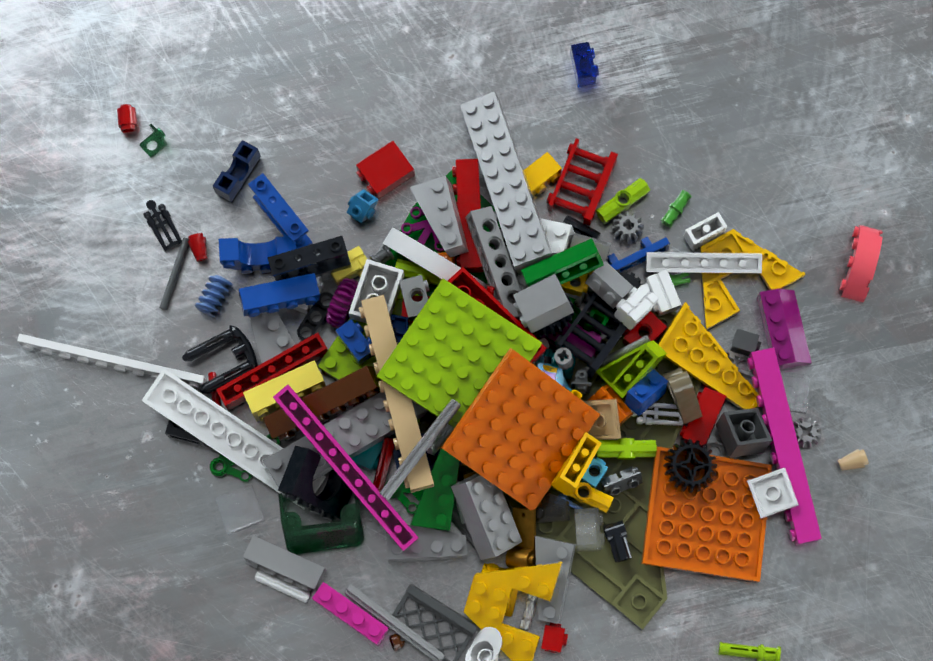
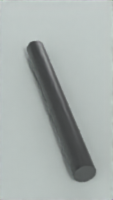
(174, 274)

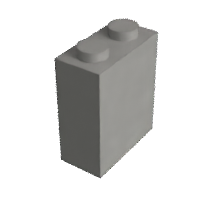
(542, 304)

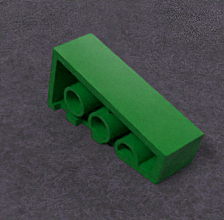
(437, 502)

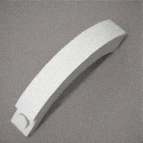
(422, 255)

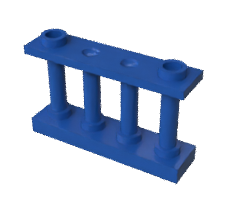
(279, 211)

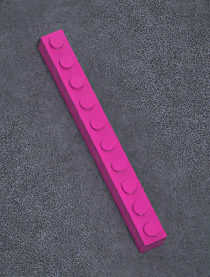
(784, 442)
(345, 467)

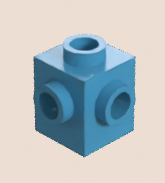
(362, 206)

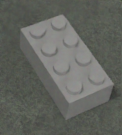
(486, 516)

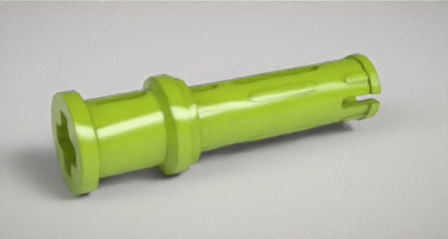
(760, 653)

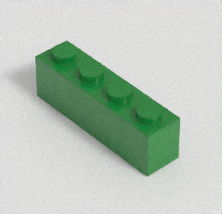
(566, 264)

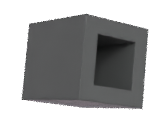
(745, 342)

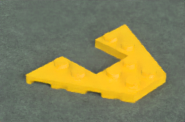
(717, 300)
(490, 599)

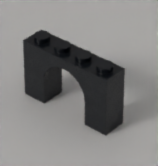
(298, 485)

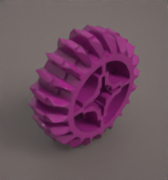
(341, 302)

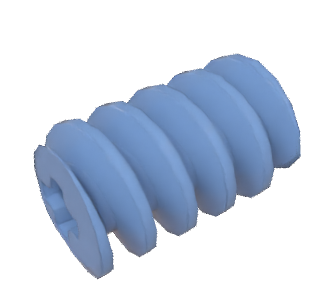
(212, 295)

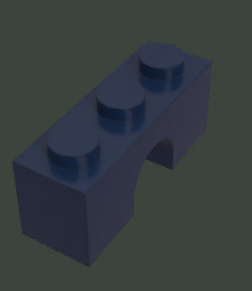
(243, 162)

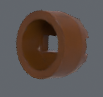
(395, 642)

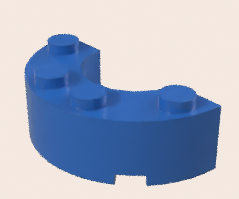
(251, 256)

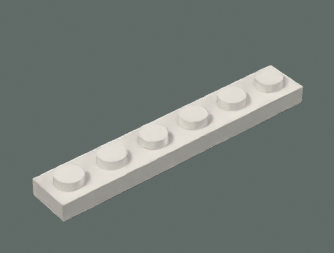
(704, 262)

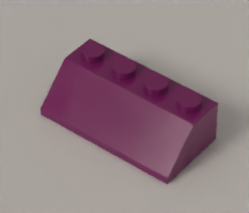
(784, 327)

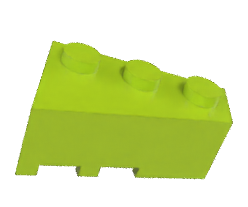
(632, 367)

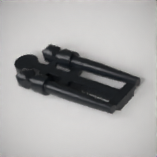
(151, 205)

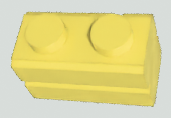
(357, 262)

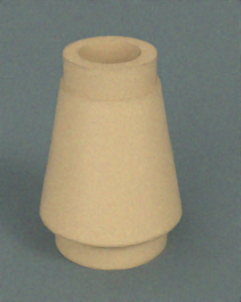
(853, 460)

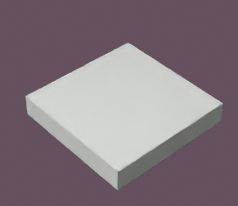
(773, 493)

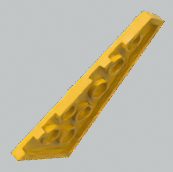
(703, 358)

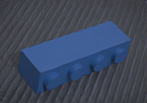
(279, 295)

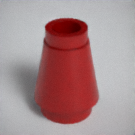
(198, 246)

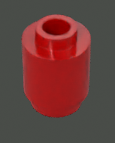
(127, 118)

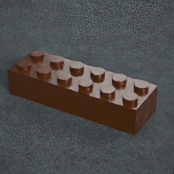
(328, 401)

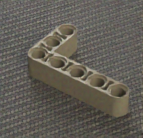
(683, 395)

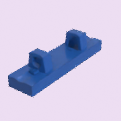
(639, 256)

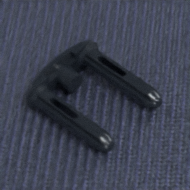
(243, 348)

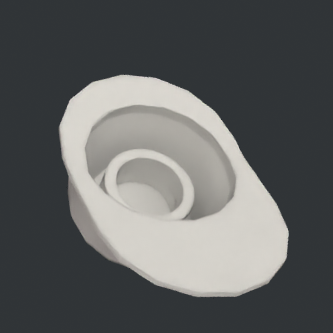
(485, 646)

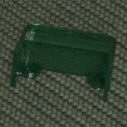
(325, 536)

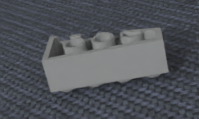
(441, 211)
(549, 552)

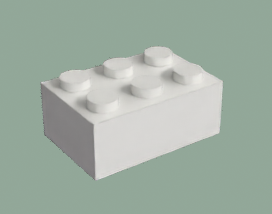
(375, 281)

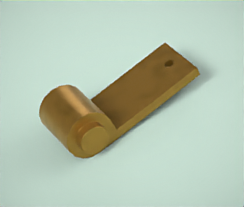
(524, 552)

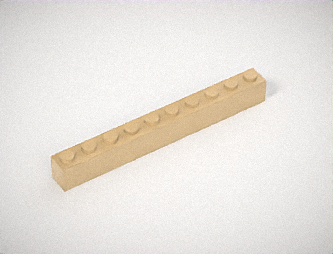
(400, 406)

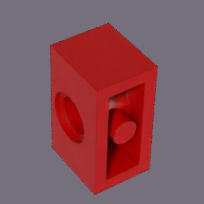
(649, 323)

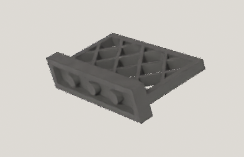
(443, 611)

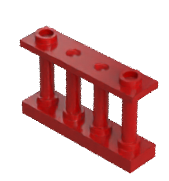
(600, 179)

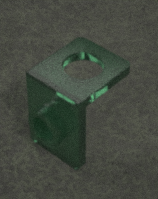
(157, 136)

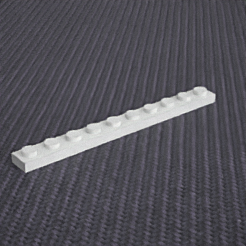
(102, 359)

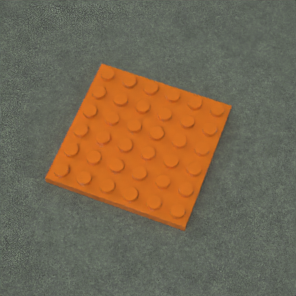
(520, 430)
(707, 529)

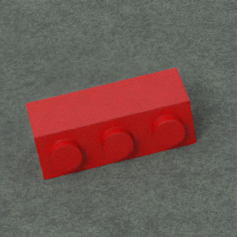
(710, 404)

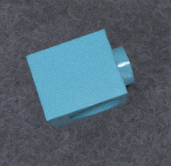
(593, 481)

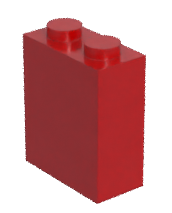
(384, 170)

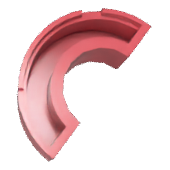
(862, 263)

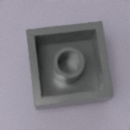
(743, 432)

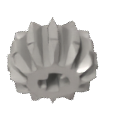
(622, 232)

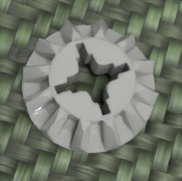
(815, 432)

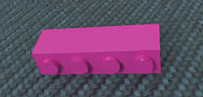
(350, 614)

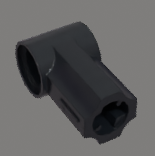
(616, 537)

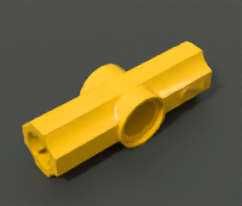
(595, 498)

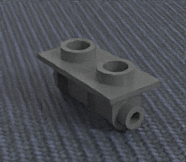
(580, 383)
(630, 479)

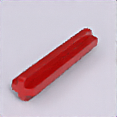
(383, 463)

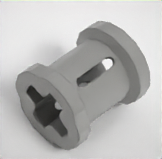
(560, 354)

